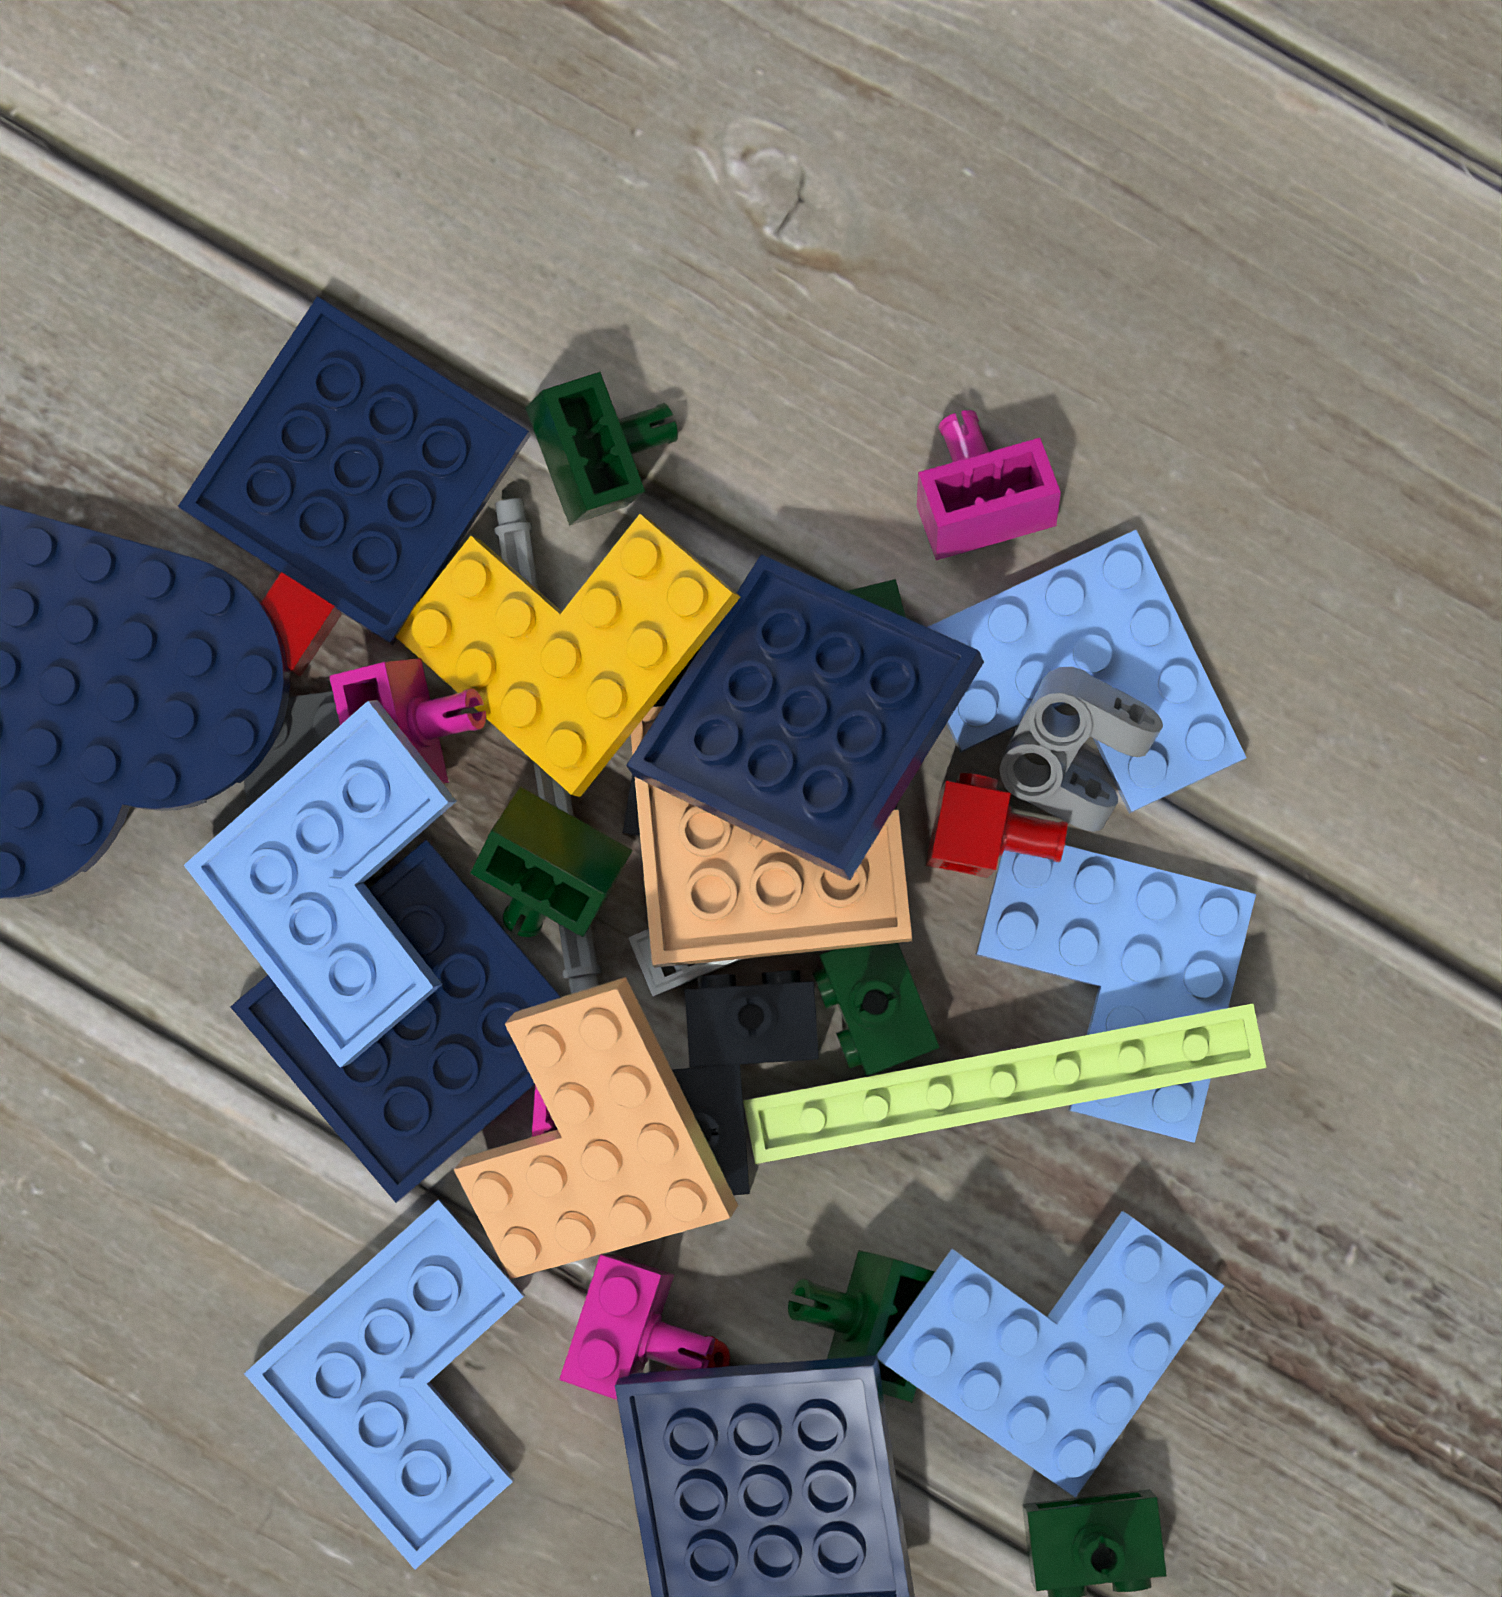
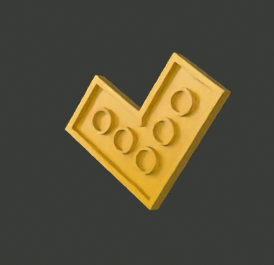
(578, 677)

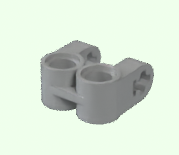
(1061, 785)

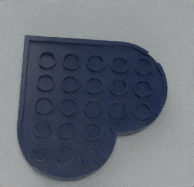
(119, 690)

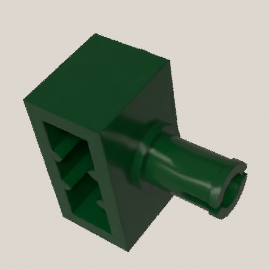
(591, 447)
(549, 865)
(877, 1006)
(868, 1312)
(1094, 1543)

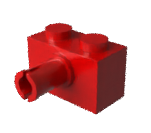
(977, 825)

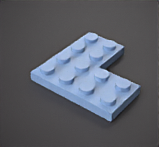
(1118, 626)
(297, 871)
(1138, 933)
(1059, 1382)
(361, 1388)

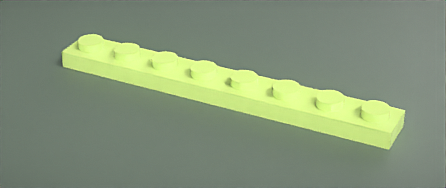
(1005, 1083)

